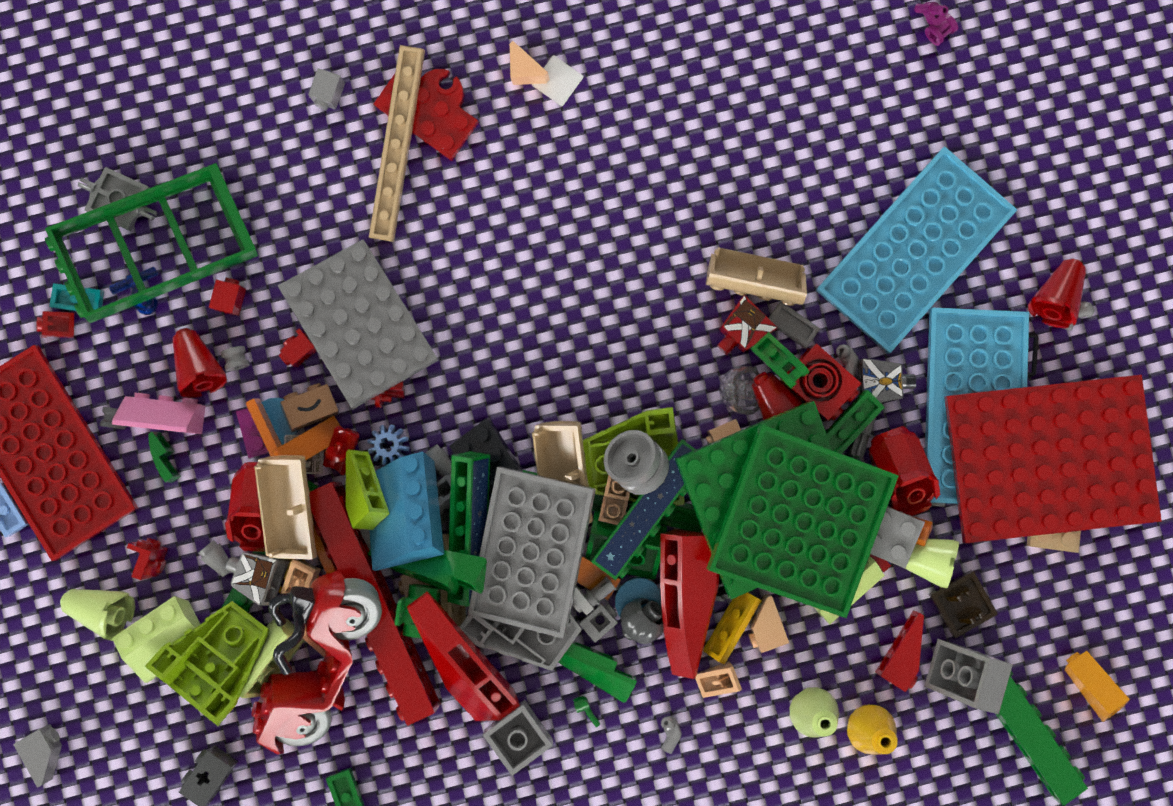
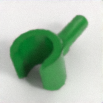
(582, 704)

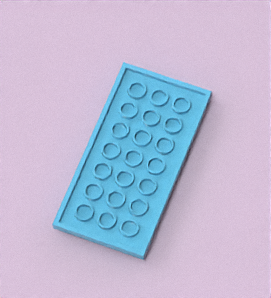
(916, 250)
(968, 355)

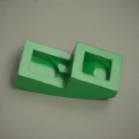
(160, 450)

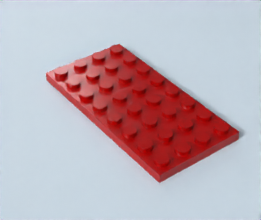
(54, 459)

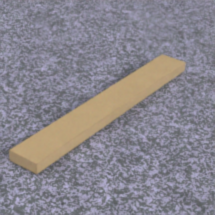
(397, 143)

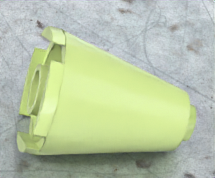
(934, 561)
(99, 610)
(814, 712)

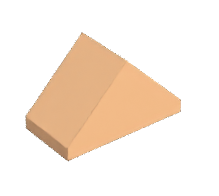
(524, 68)
(300, 574)
(718, 680)

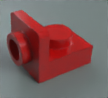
(55, 324)

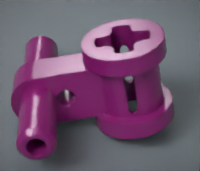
(939, 21)

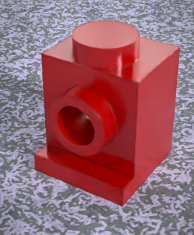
(297, 349)

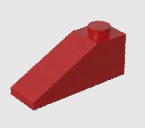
(903, 657)

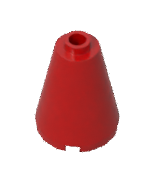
(1060, 295)
(195, 365)
(773, 395)

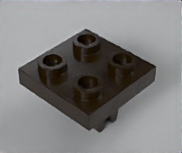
(963, 604)

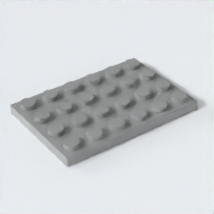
(357, 323)
(532, 551)

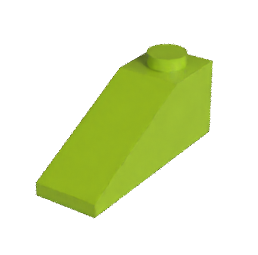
(363, 492)

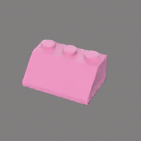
(161, 413)

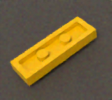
(731, 627)

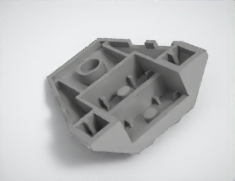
(518, 642)

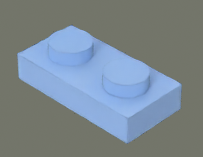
(11, 517)

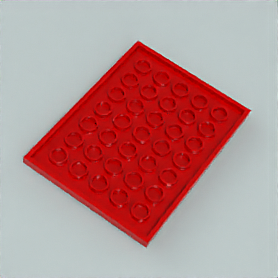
(1052, 459)

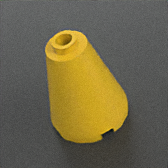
(872, 730)

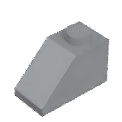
(40, 753)

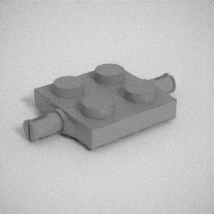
(111, 188)

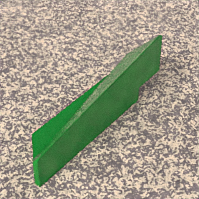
(447, 571)
(599, 670)

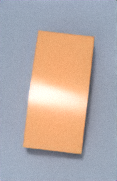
(614, 503)

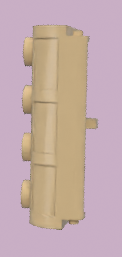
(757, 276)
(560, 452)
(285, 507)

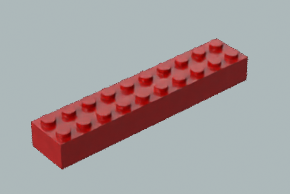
(394, 652)

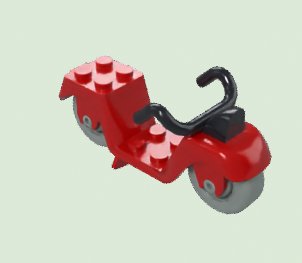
(298, 704)

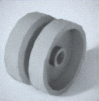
(636, 462)

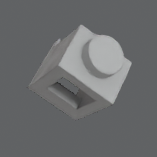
(597, 630)

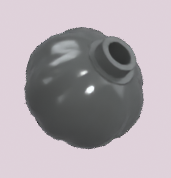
(640, 623)

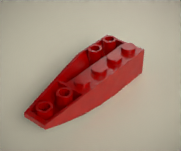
(686, 598)
(461, 664)

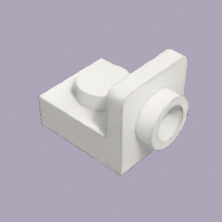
(580, 602)

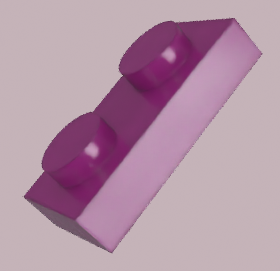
(253, 441)

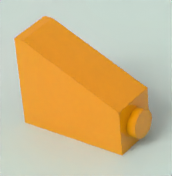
(1095, 685)

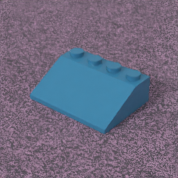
(414, 520)

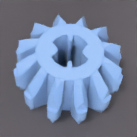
(380, 439)

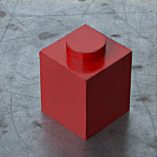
(227, 296)

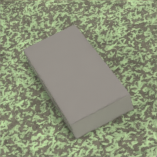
(793, 325)

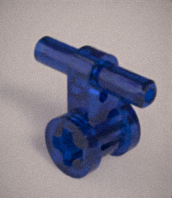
(152, 304)

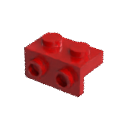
(150, 560)

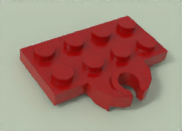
(438, 112)

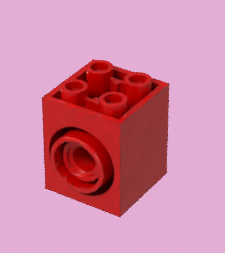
(835, 383)

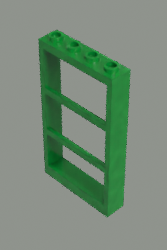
(110, 211)

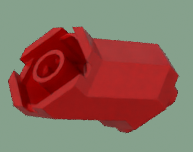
(903, 455)
(244, 510)

